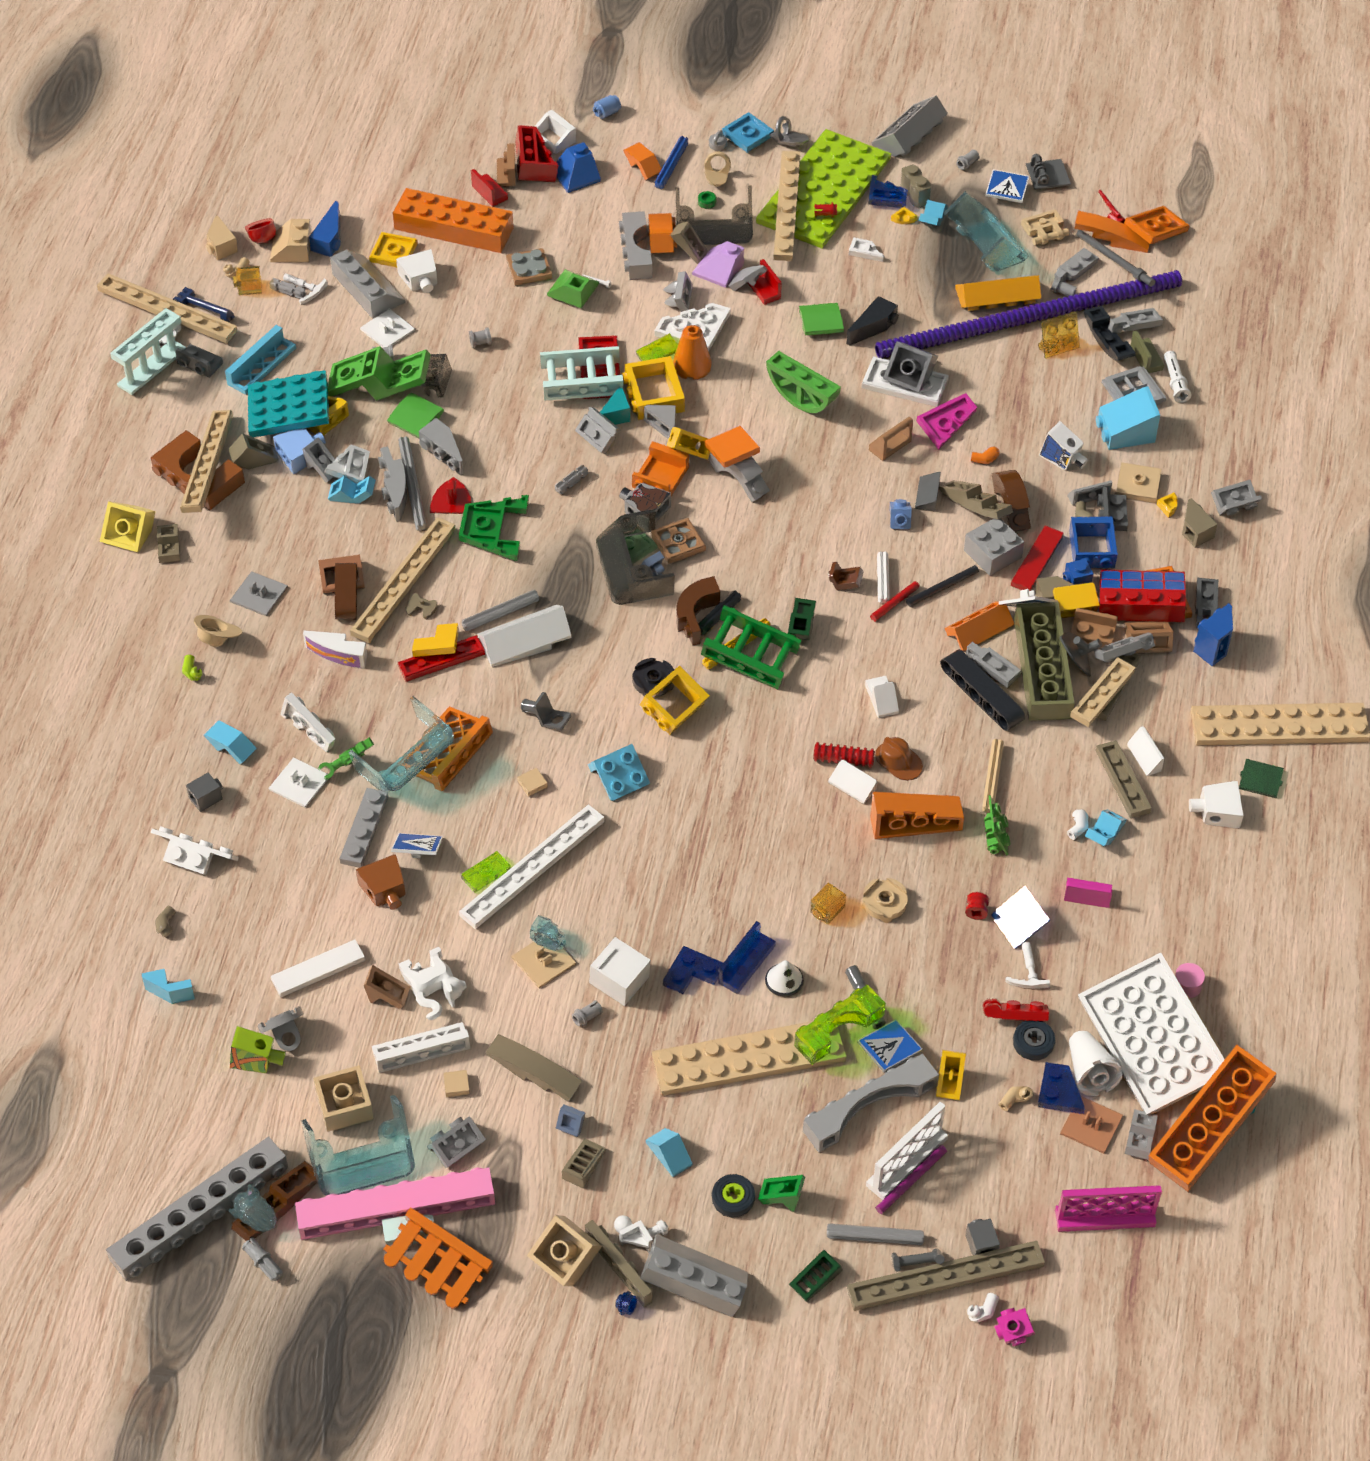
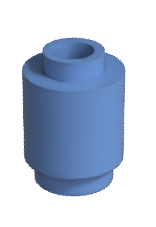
(606, 106)

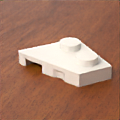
(350, 464)

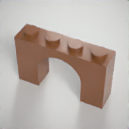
(180, 452)

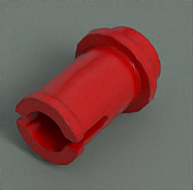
(827, 209)

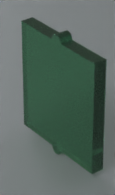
(1261, 778)

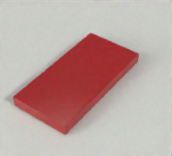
(598, 342)

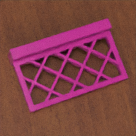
(1101, 1215)

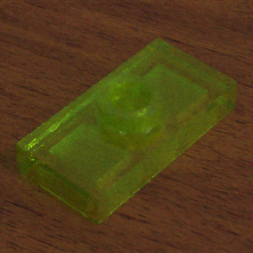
(659, 348)
(485, 871)

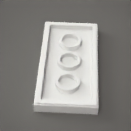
(929, 395)

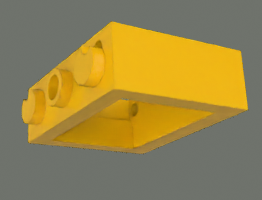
(652, 368)

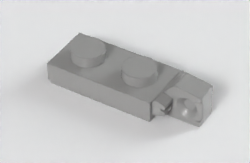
(1076, 265)
(1135, 320)
(1124, 647)
(994, 664)

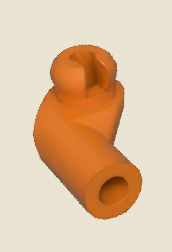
(986, 457)

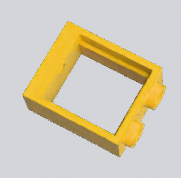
(687, 686)

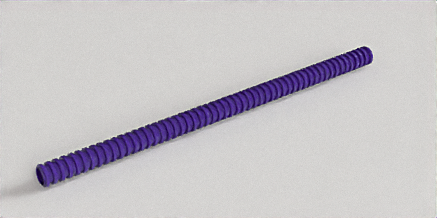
(1031, 313)

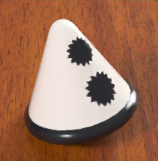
(784, 979)

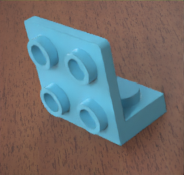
(620, 772)

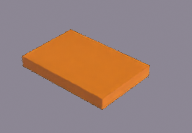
(1157, 224)

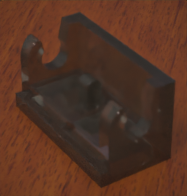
(437, 375)

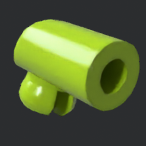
(189, 670)

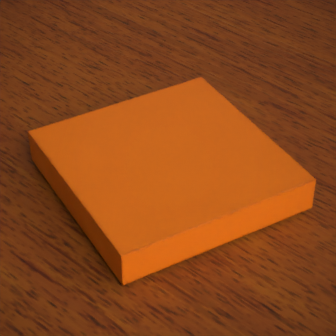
(732, 446)

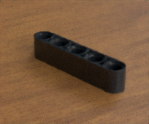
(982, 690)

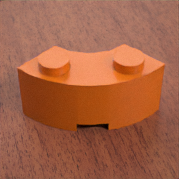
(659, 231)

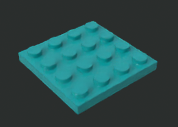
(288, 404)

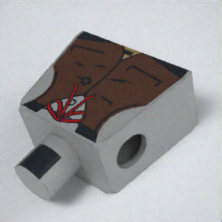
(646, 498)

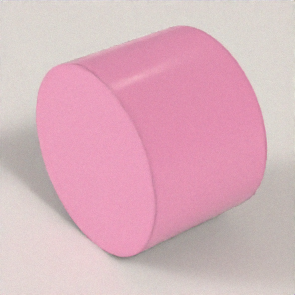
(1190, 978)

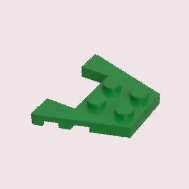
(484, 522)

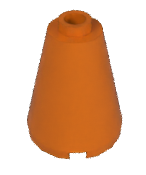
(692, 354)

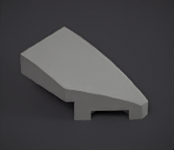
(747, 275)

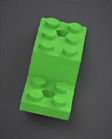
(378, 373)

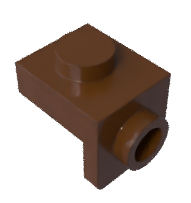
(845, 578)

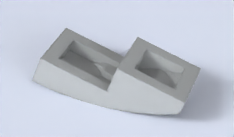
(1141, 1134)

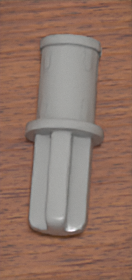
(262, 1259)

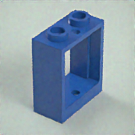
(1101, 527)

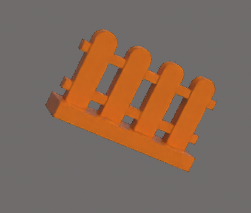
(429, 1247)

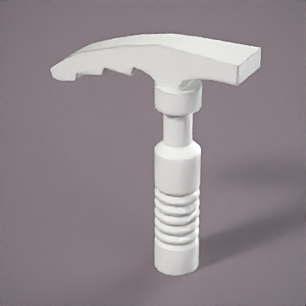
(316, 289)
(1033, 982)

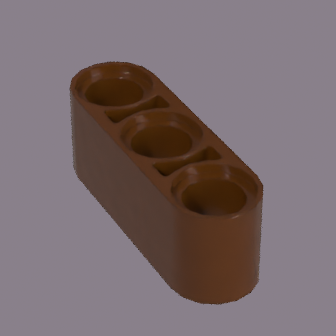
(345, 591)

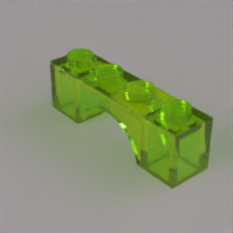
(860, 1008)

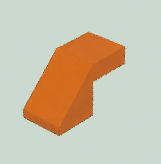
(644, 158)

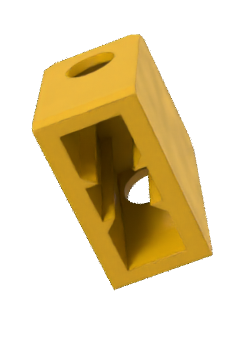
(687, 442)

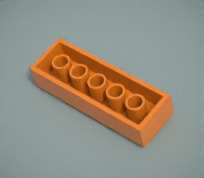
(453, 220)
(1212, 1118)

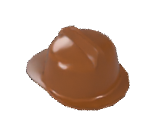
(899, 758)

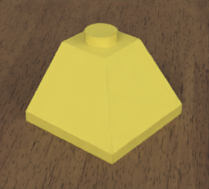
(127, 526)

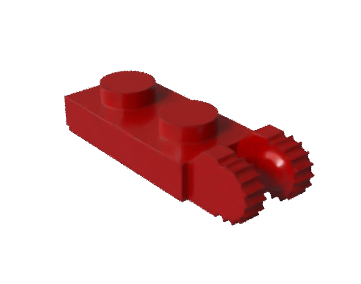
(1015, 1010)

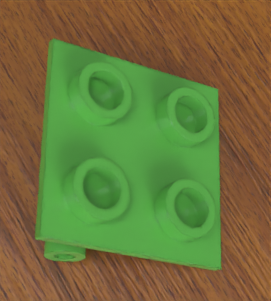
(995, 828)

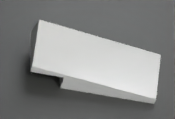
(525, 636)

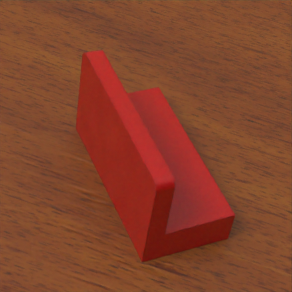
(488, 188)
(767, 286)

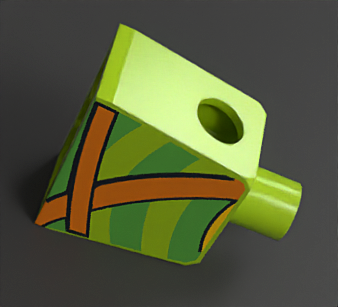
(254, 1051)

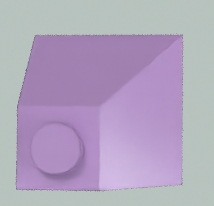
(721, 264)

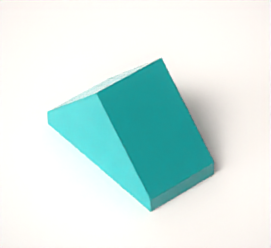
(617, 408)

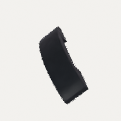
(1111, 343)

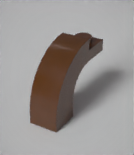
(1013, 492)
(693, 599)

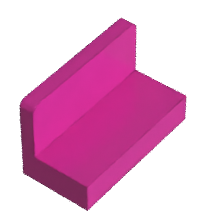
(1088, 892)

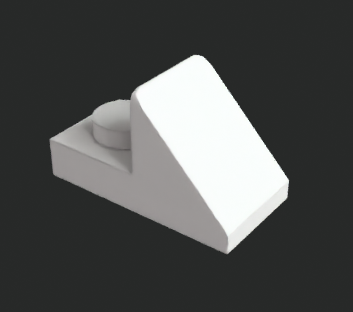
(882, 696)

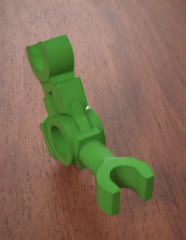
(344, 759)

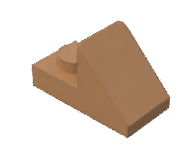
(384, 986)

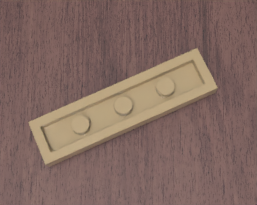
(1102, 692)

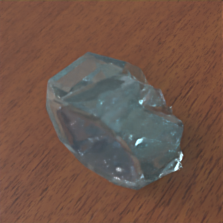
(547, 934)

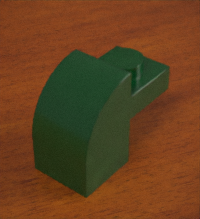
(802, 618)

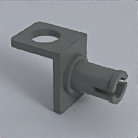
(545, 712)

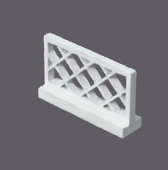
(908, 1153)

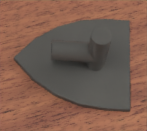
(1079, 650)

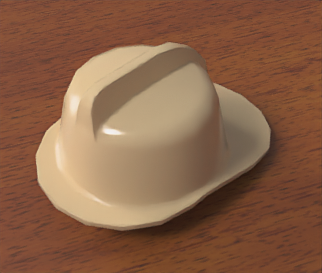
(215, 631)

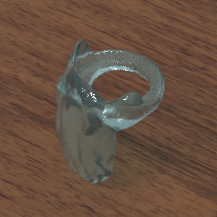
(254, 1210)

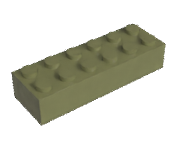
(1043, 661)

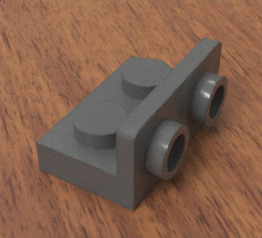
(198, 360)
(1115, 507)

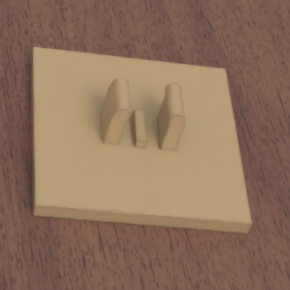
(542, 964)

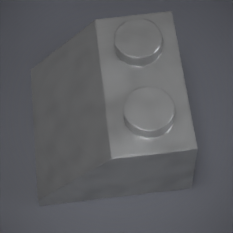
(910, 366)

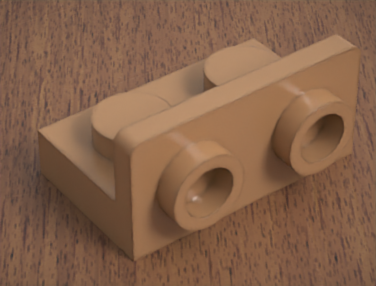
(507, 167)
(1094, 626)

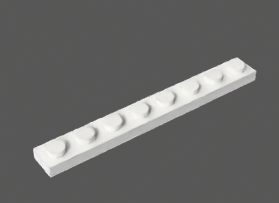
(531, 866)

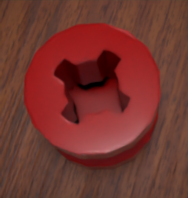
(977, 905)

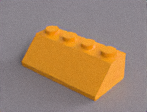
(999, 291)

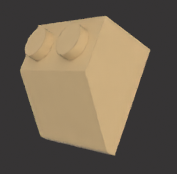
(292, 242)

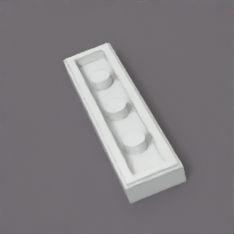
(317, 968)

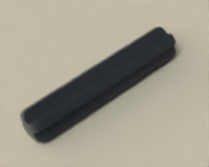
(714, 616)

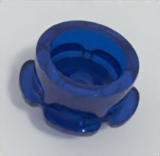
(626, 1303)

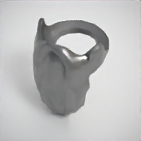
(788, 137)

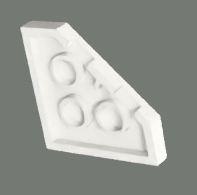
(709, 319)

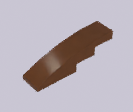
(282, 1196)

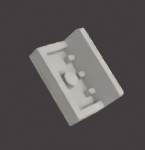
(1235, 497)

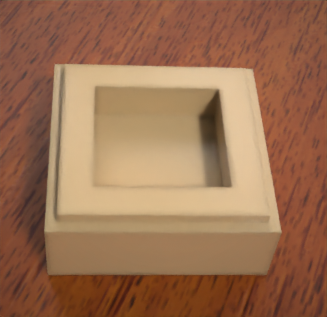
(532, 782)
(456, 1083)

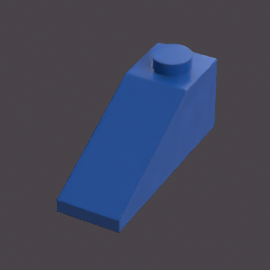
(326, 236)

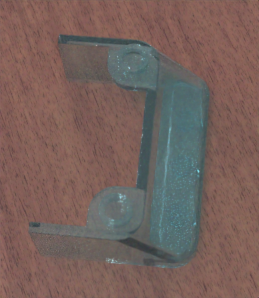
(987, 233)
(433, 742)
(364, 1165)

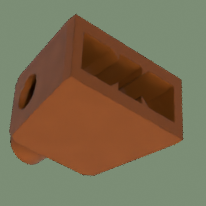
(382, 882)

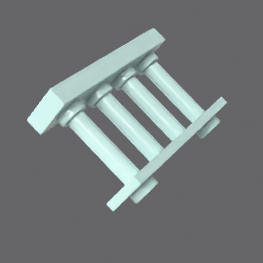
(141, 341)
(581, 387)

